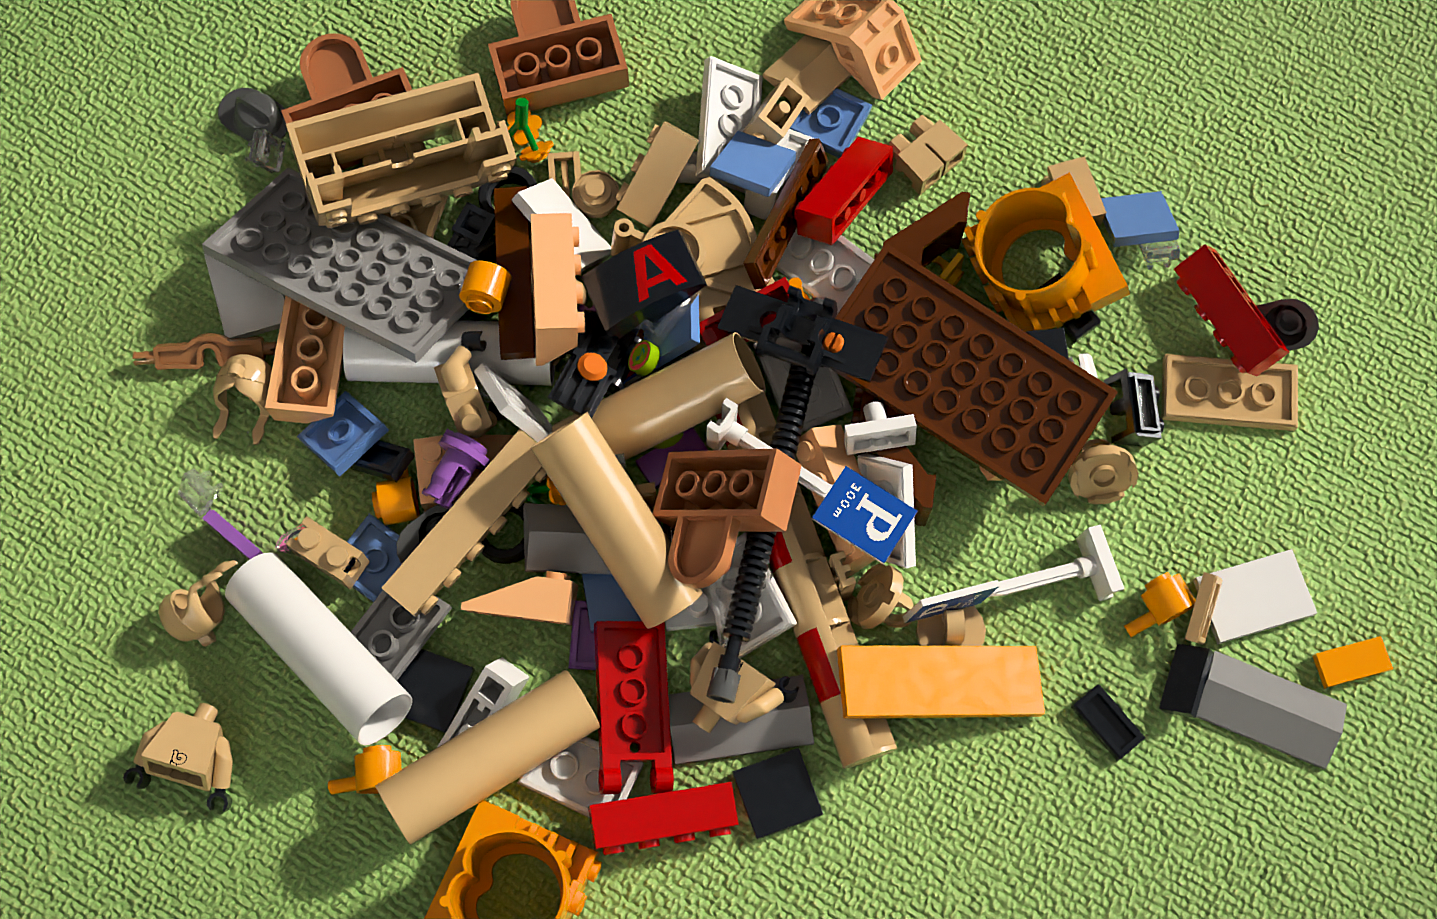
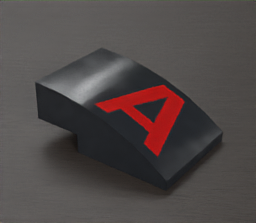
(643, 282)

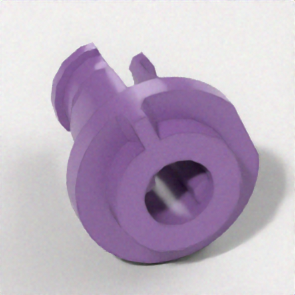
(456, 467)

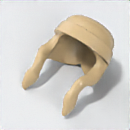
(252, 379)
(195, 617)

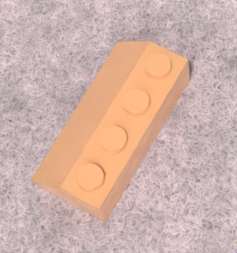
(555, 285)
(305, 365)
(824, 454)

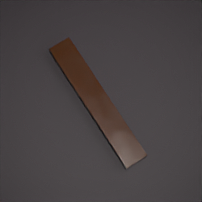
(781, 222)
(513, 254)

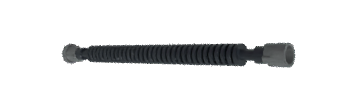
(759, 545)

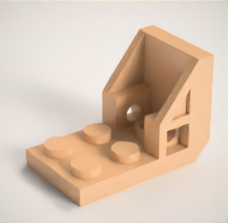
(866, 36)

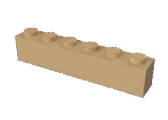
(465, 526)

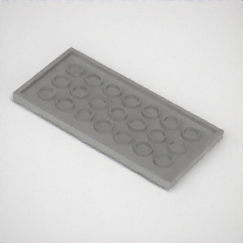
(366, 276)

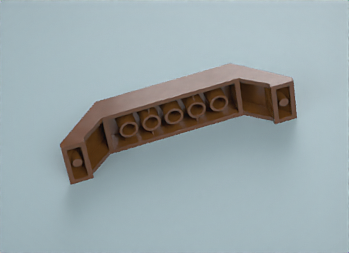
(922, 243)

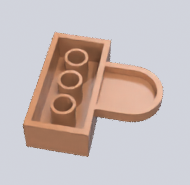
(557, 56)
(340, 79)
(714, 498)

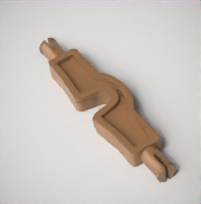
(191, 354)

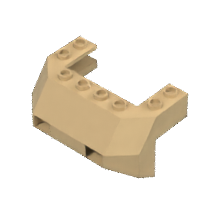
(391, 144)

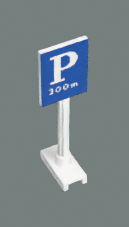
(850, 506)
(1095, 563)

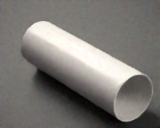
(373, 362)
(318, 648)

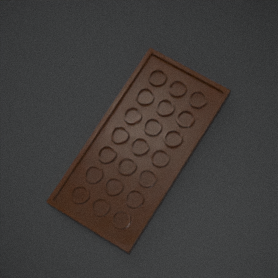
(974, 376)

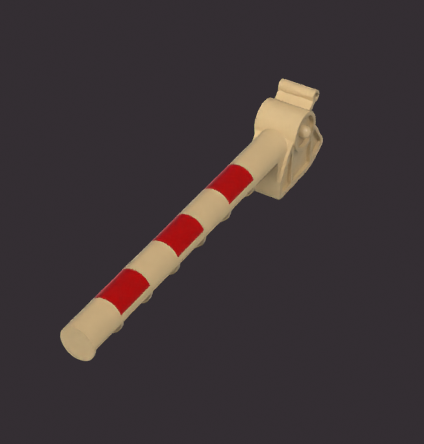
(720, 240)

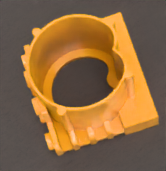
(1057, 207)
(500, 833)

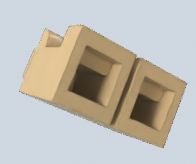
(929, 155)

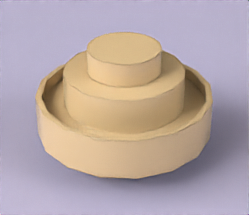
(595, 193)

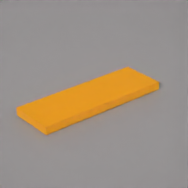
(939, 681)

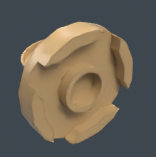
(1102, 472)
(878, 597)
(952, 628)

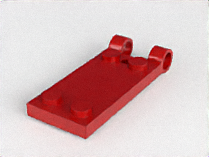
(632, 702)

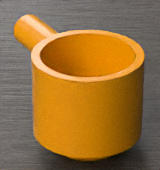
(485, 287)
(396, 500)
(1165, 599)
(371, 768)

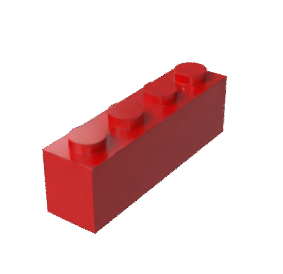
(844, 190)
(1230, 310)
(663, 816)

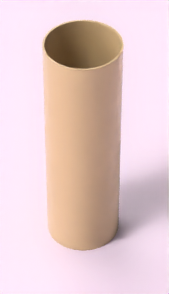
(677, 397)
(614, 518)
(488, 756)

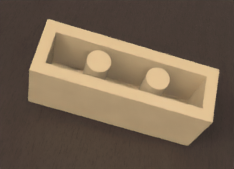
(656, 173)

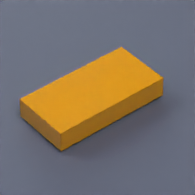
(1352, 662)

